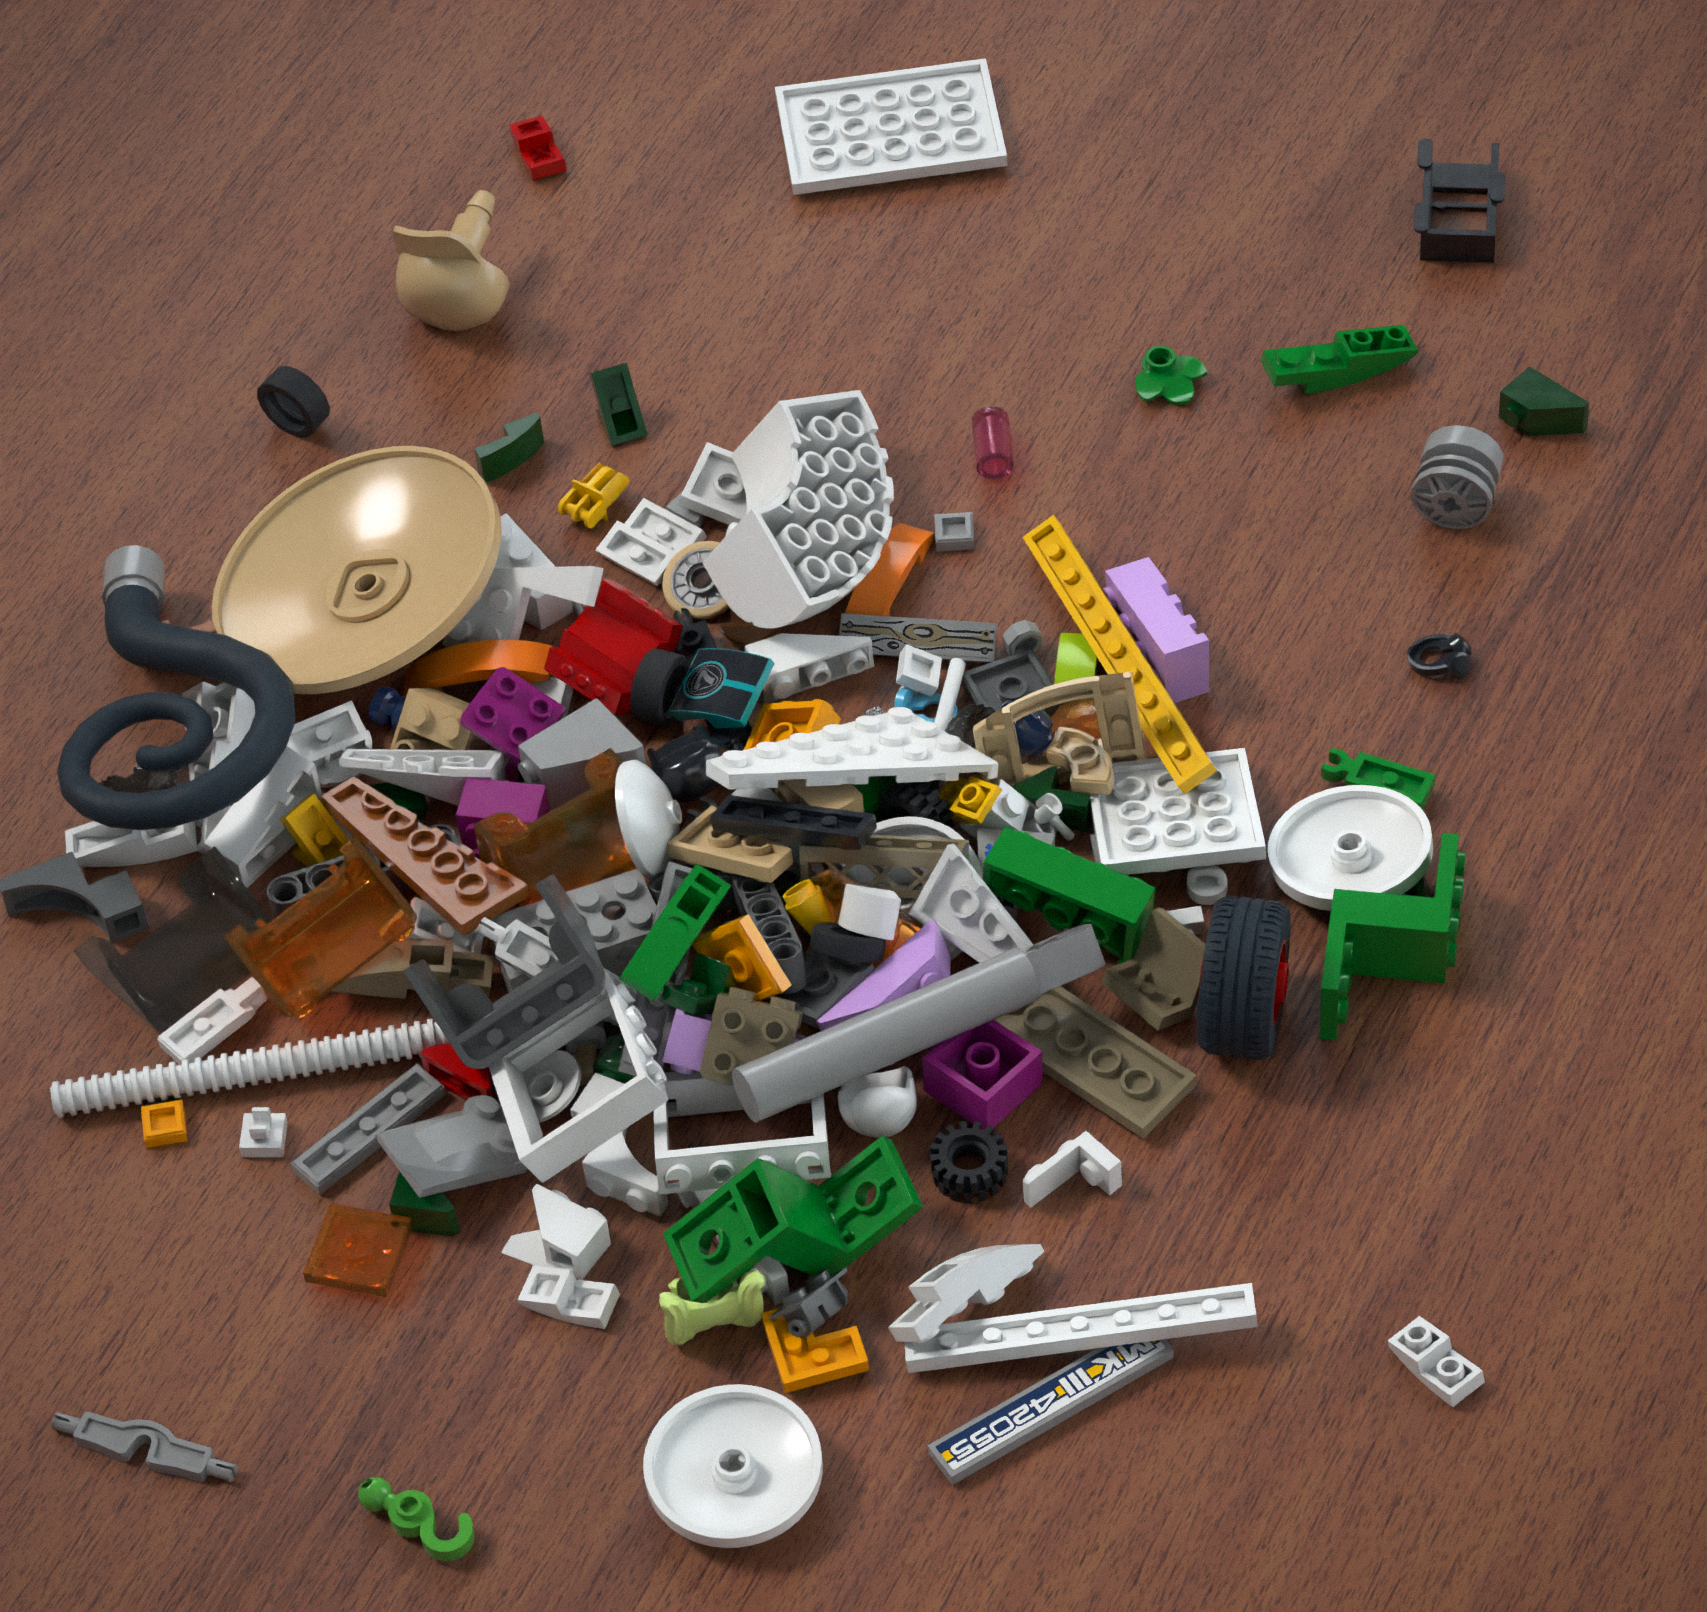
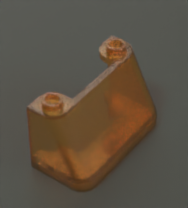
(573, 842)
(326, 933)

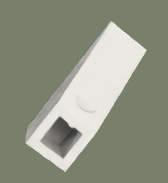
(810, 661)

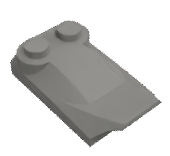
(454, 1148)

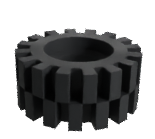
(914, 800)
(964, 1142)

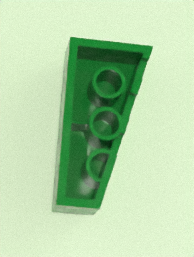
(1070, 890)

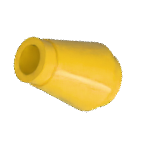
(807, 905)

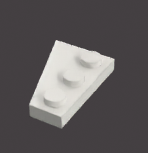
(967, 909)

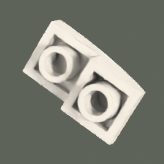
(1434, 1362)

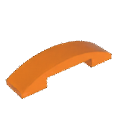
(882, 584)
(478, 662)

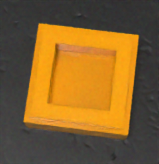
(164, 1123)

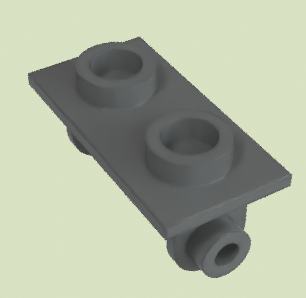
(811, 1306)

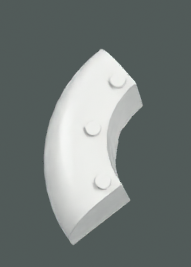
(812, 510)

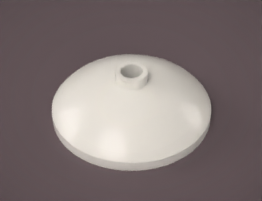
(646, 816)

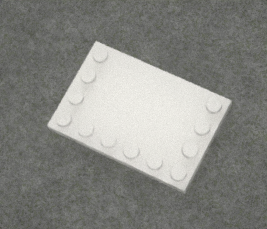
(890, 126)

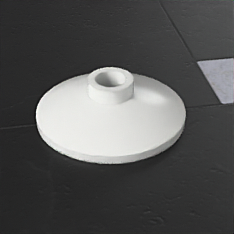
(553, 1083)

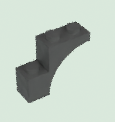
(62, 886)

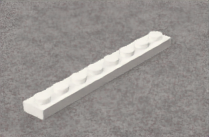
(1085, 1328)

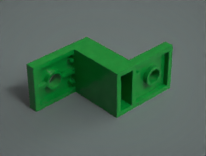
(1391, 936)
(792, 1220)

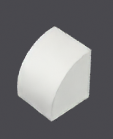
(870, 911)

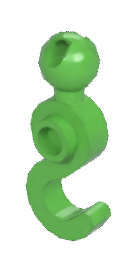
(413, 1516)

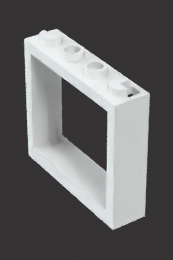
(603, 1119)
(715, 1165)

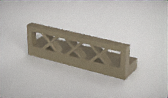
(884, 851)

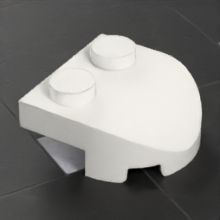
(326, 738)

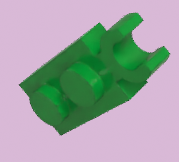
(1379, 772)

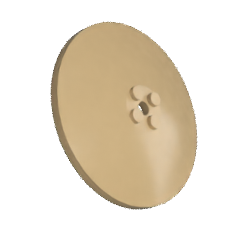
(381, 517)

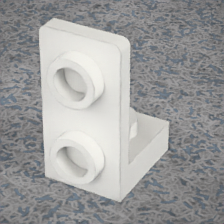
(1081, 1154)

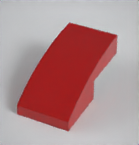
(537, 148)

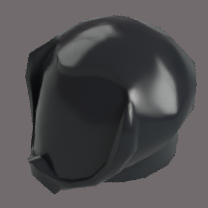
(683, 764)

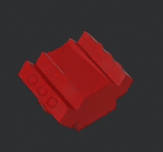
(608, 643)

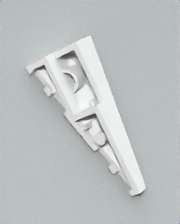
(231, 720)

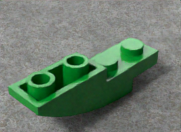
(1346, 361)
(674, 932)

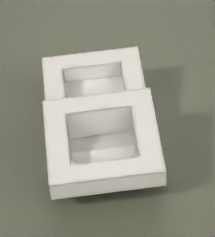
(562, 1297)

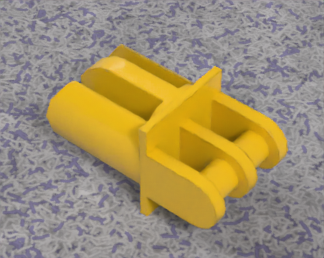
(593, 495)

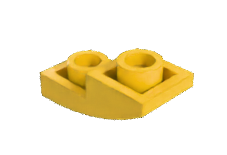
(969, 799)

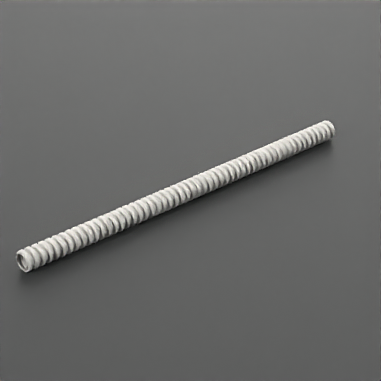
(245, 1068)

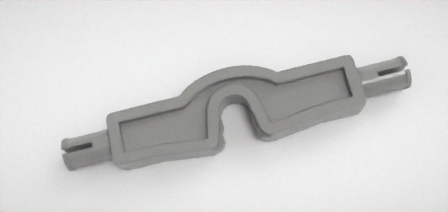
(165, 1453)

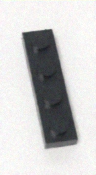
(794, 822)

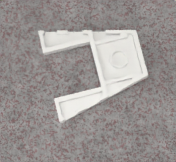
(504, 603)

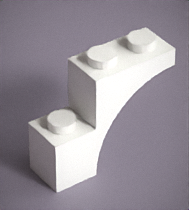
(611, 1166)

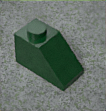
(1542, 406)

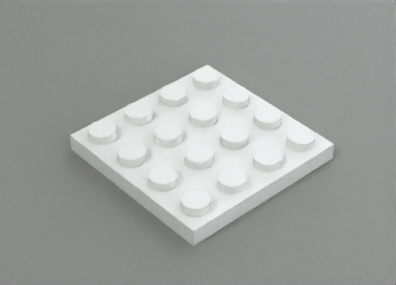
(1159, 828)

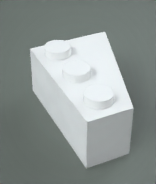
(251, 831)

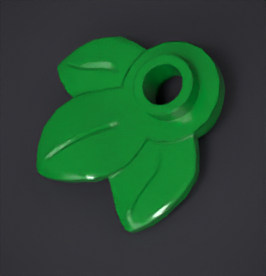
(1168, 376)

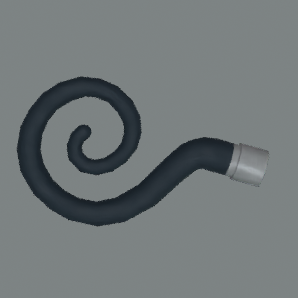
(132, 603)

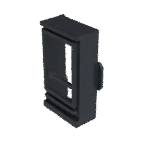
(1458, 178)

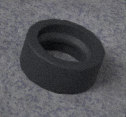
(293, 401)
(656, 686)

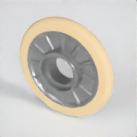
(680, 578)

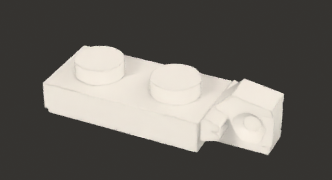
(212, 1022)

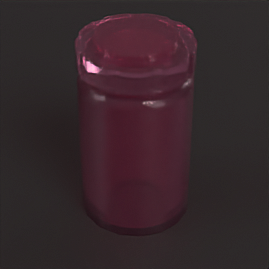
(992, 442)

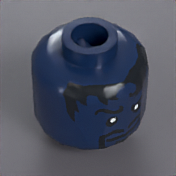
(1033, 732)

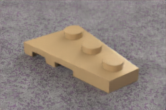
(730, 853)

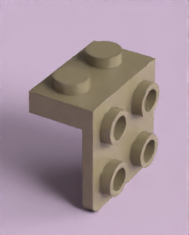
(1163, 975)
(746, 1031)

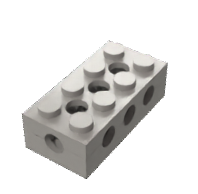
(615, 911)

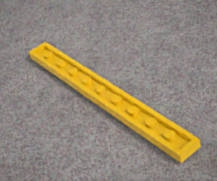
(1119, 653)

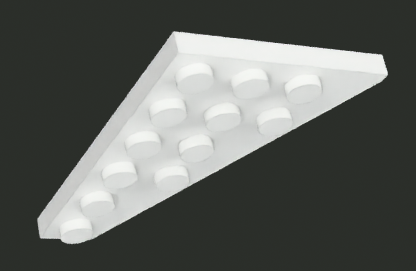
(852, 752)

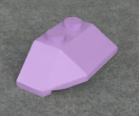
(911, 967)

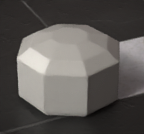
(1022, 637)

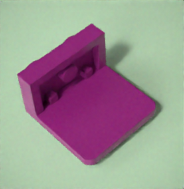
(508, 714)

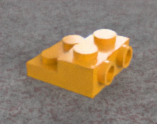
(783, 719)

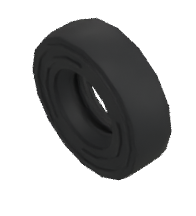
(846, 945)

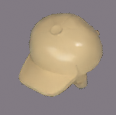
(445, 276)

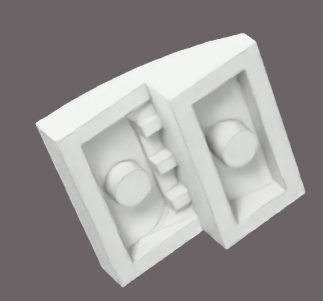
(648, 541)

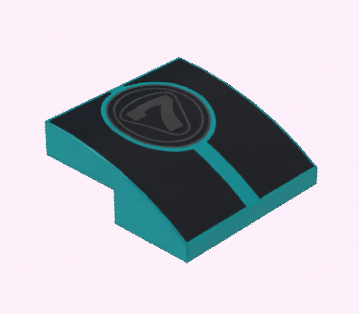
(721, 687)

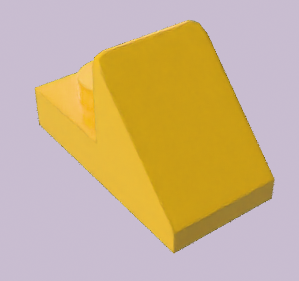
(314, 832)

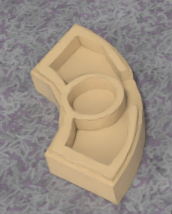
(1084, 758)

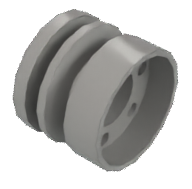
(1457, 477)

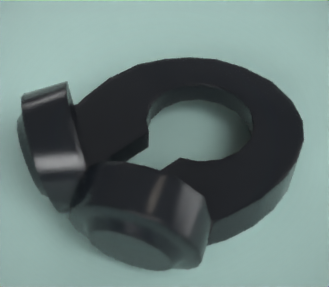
(1456, 663)

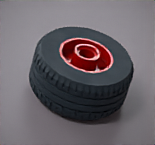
(1243, 977)

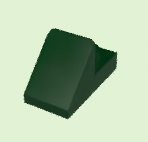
(618, 404)
(1075, 805)
(700, 993)

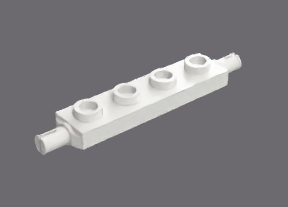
(525, 949)

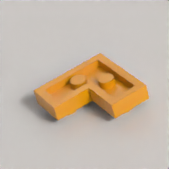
(813, 1359)

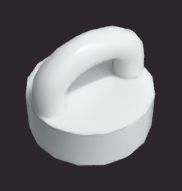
(1206, 884)

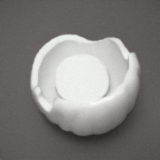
(879, 1102)

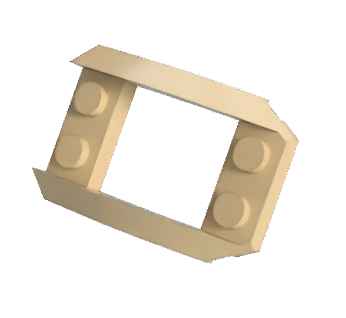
(1116, 717)

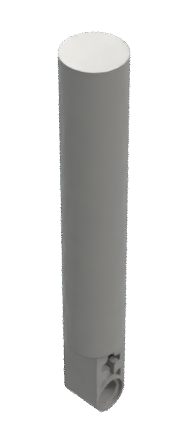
(913, 1022)

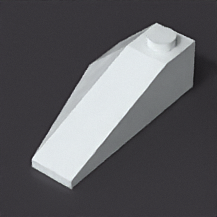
(427, 771)

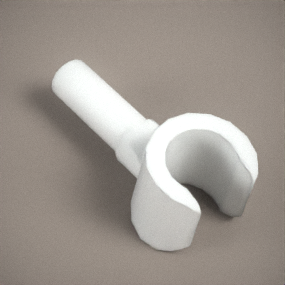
(1048, 811)

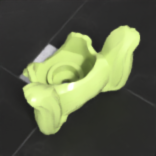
(734, 1305)

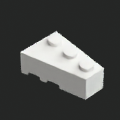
(518, 552)

